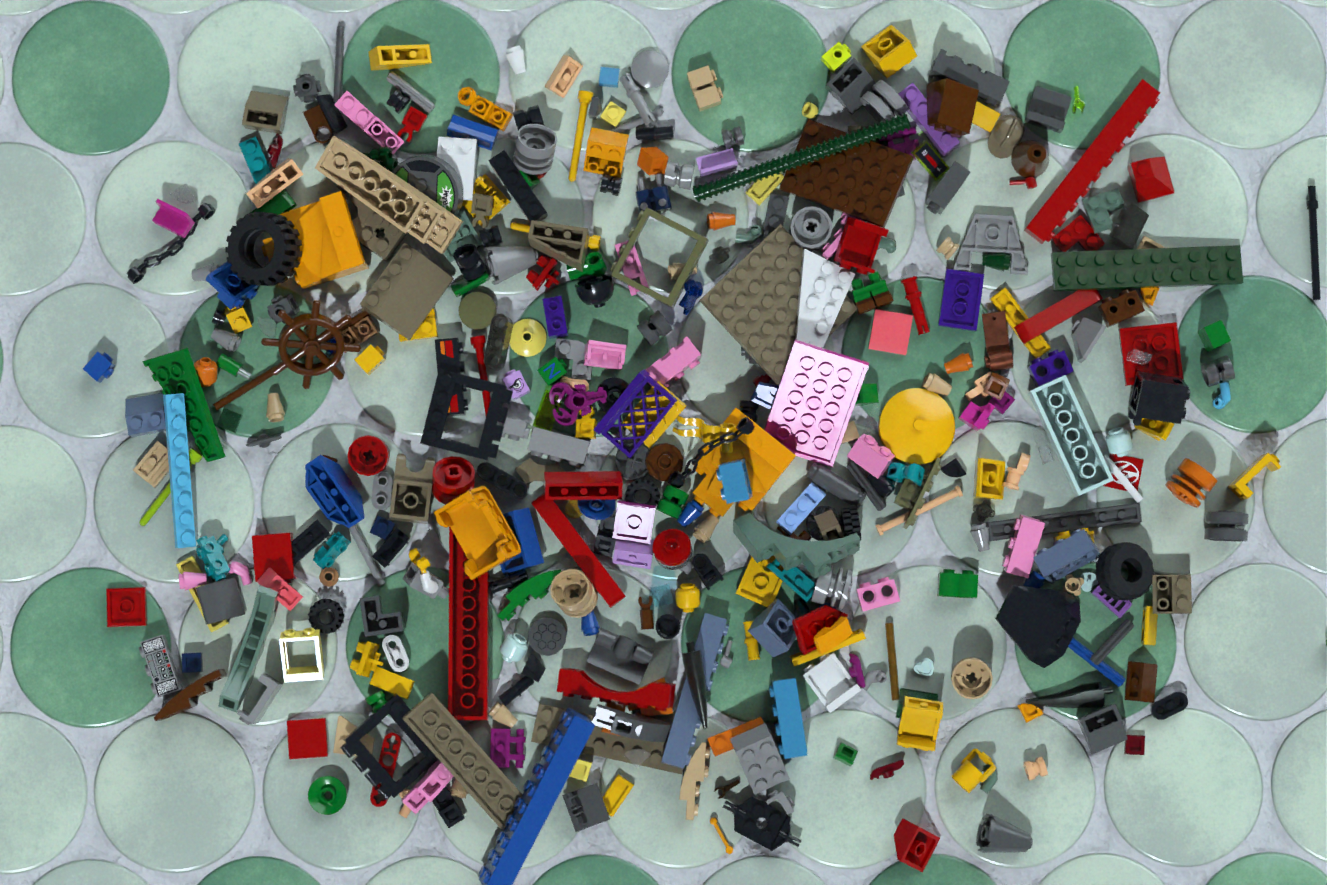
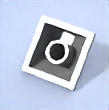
(1085, 337)

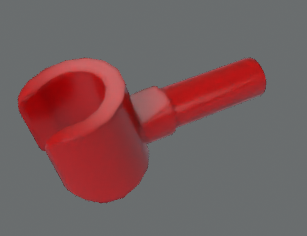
(1030, 182)

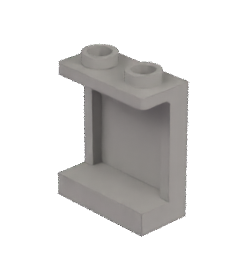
(264, 702)

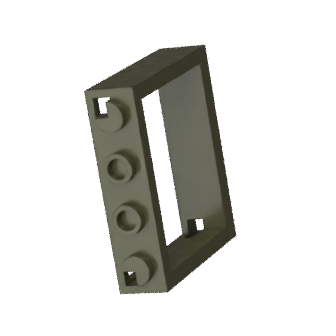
(684, 275)

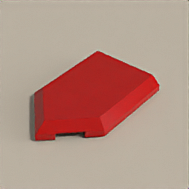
(809, 625)

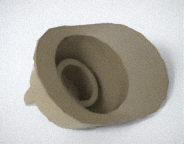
(1005, 136)

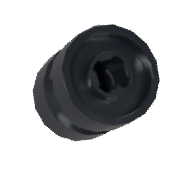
(531, 116)
(469, 261)
(667, 626)

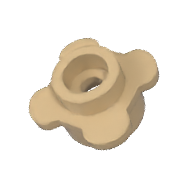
(1068, 585)

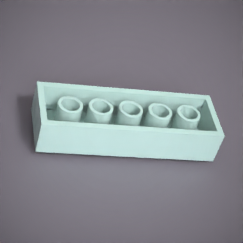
(1070, 436)

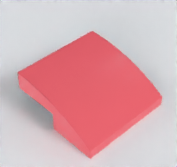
(890, 331)

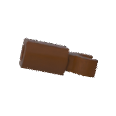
(646, 614)

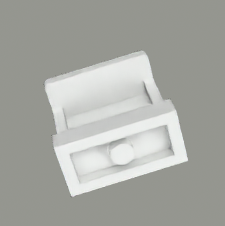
(830, 682)

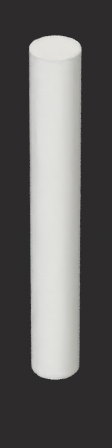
(1123, 480)

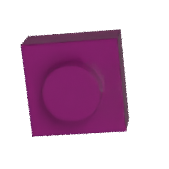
(1003, 404)

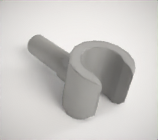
(726, 661)

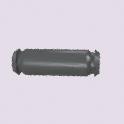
(836, 485)

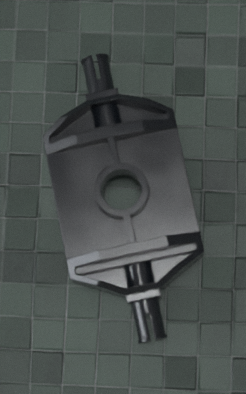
(777, 827)

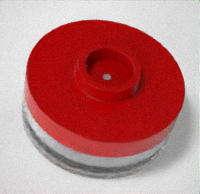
(672, 549)

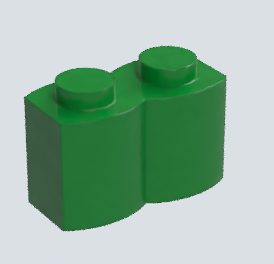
(957, 585)

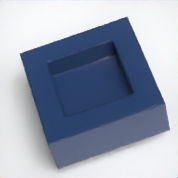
(382, 527)
(192, 662)

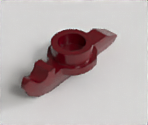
(274, 150)
(886, 770)

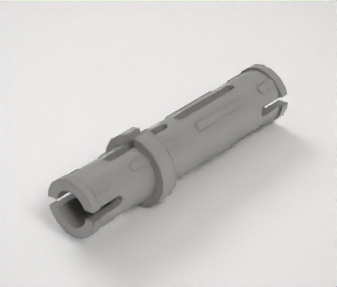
(634, 93)

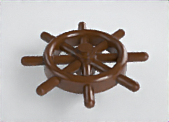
(311, 344)

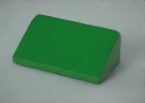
(463, 286)

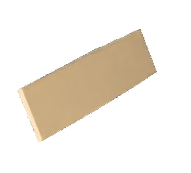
(388, 195)

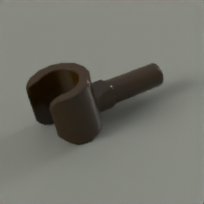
(726, 788)

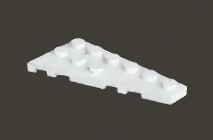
(820, 297)

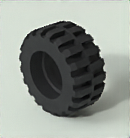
(242, 242)

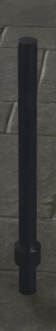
(1312, 206)

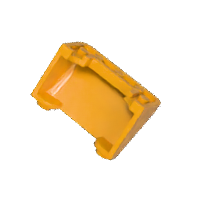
(479, 530)

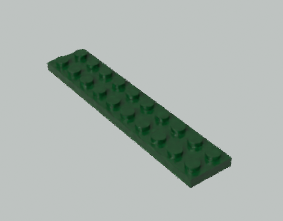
(1146, 268)

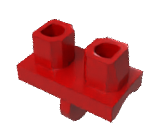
(548, 266)

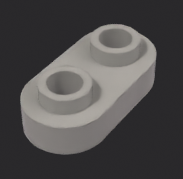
(382, 490)

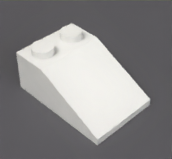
(462, 156)

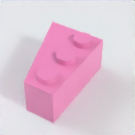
(675, 363)

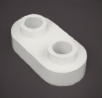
(396, 653)

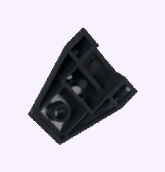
(1040, 622)

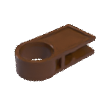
(317, 121)

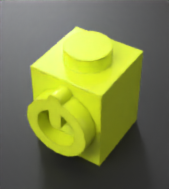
(836, 57)

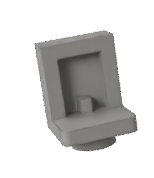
(786, 802)

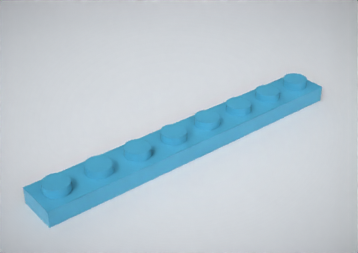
(179, 470)

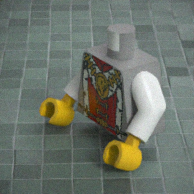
(423, 580)

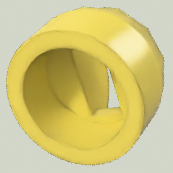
(809, 110)

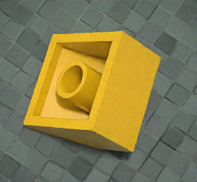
(889, 51)

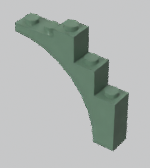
(791, 552)
(250, 650)

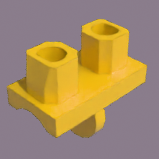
(369, 658)

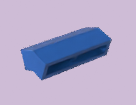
(465, 128)

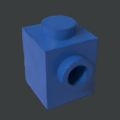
(100, 367)

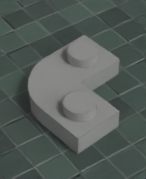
(574, 351)

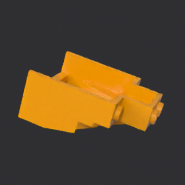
(328, 241)
(764, 460)

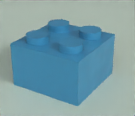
(735, 481)

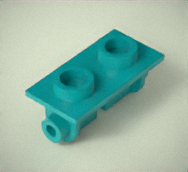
(326, 558)

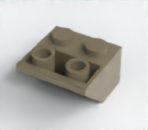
(265, 112)
(1171, 594)

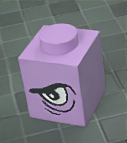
(516, 383)

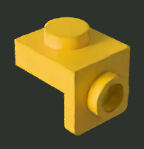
(238, 319)

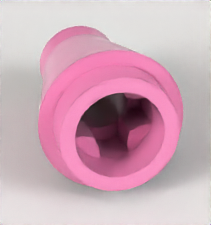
(191, 580)

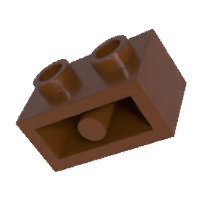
(1121, 308)

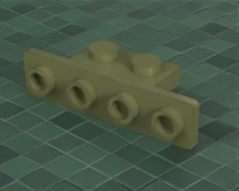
(911, 495)

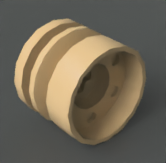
(571, 584)
(977, 688)

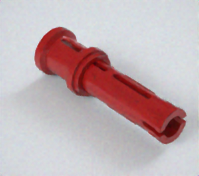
(913, 295)

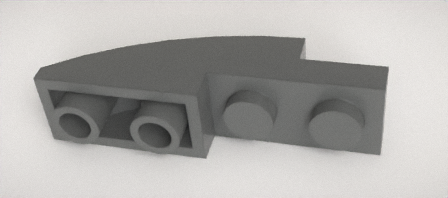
(631, 726)

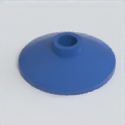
(604, 508)

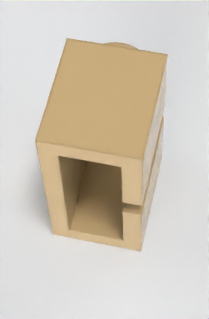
(704, 88)

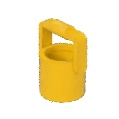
(968, 775)

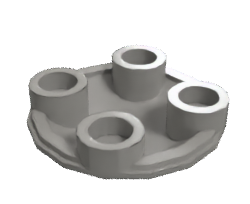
(649, 69)

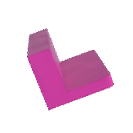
(173, 219)

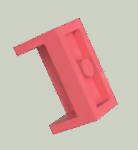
(286, 594)

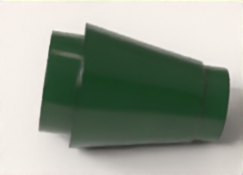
(997, 261)

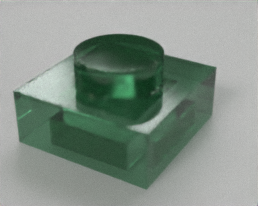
(229, 420)

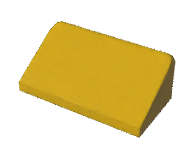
(985, 117)
(1149, 626)

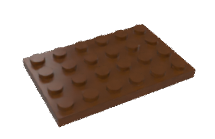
(854, 182)

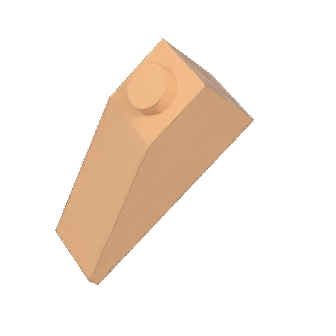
(274, 182)

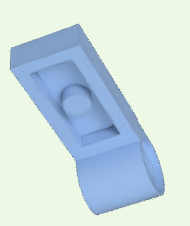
(801, 508)

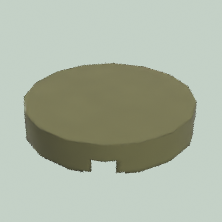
(477, 310)

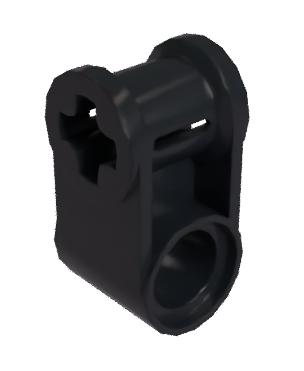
(707, 572)

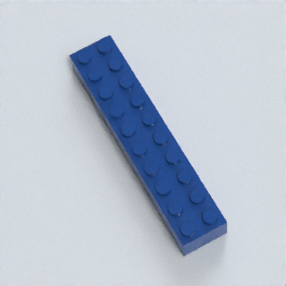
(537, 800)

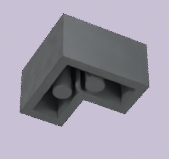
(375, 621)

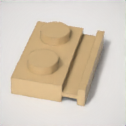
(154, 465)

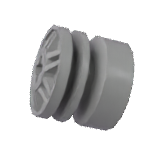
(534, 149)
(834, 587)

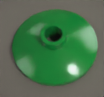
(317, 797)

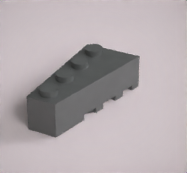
(990, 85)

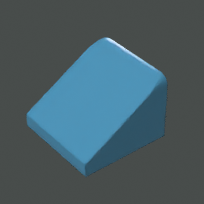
(609, 77)

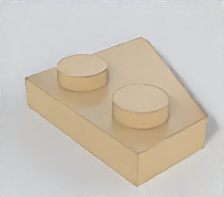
(343, 729)

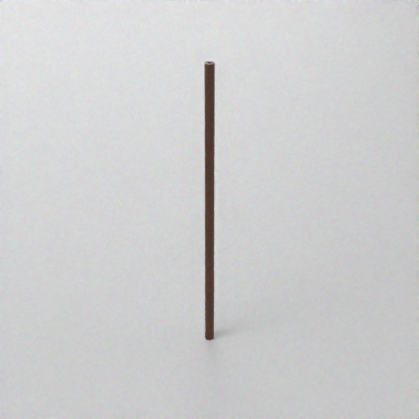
(266, 375)

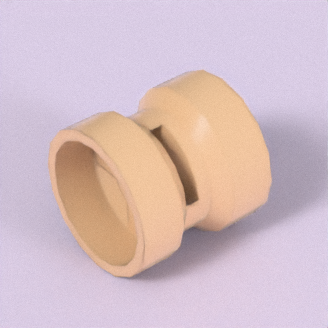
(1035, 768)

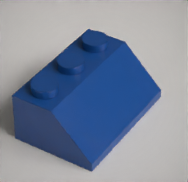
(523, 529)

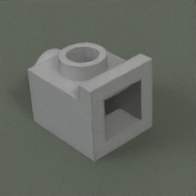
(515, 429)

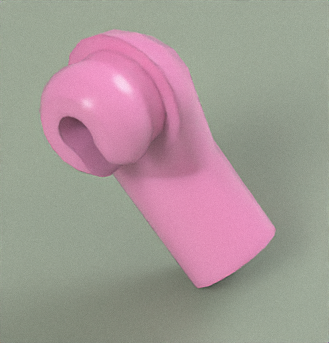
(242, 571)

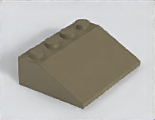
(406, 291)

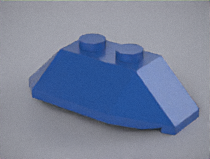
(333, 491)

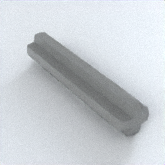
(410, 92)

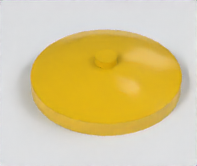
(916, 426)

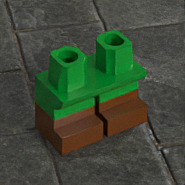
(878, 290)

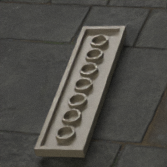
(601, 743)
(463, 758)

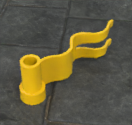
(707, 432)

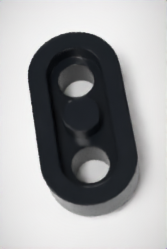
(1169, 706)

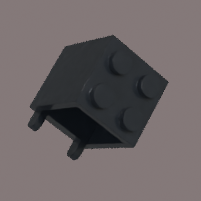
(1158, 398)

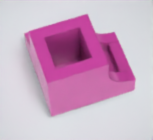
(976, 416)

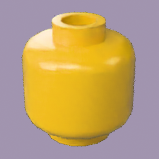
(687, 597)

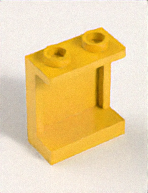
(1239, 486)
(919, 723)

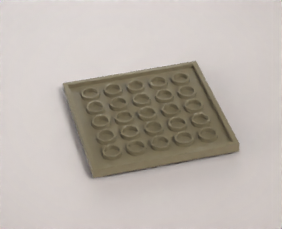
(761, 301)

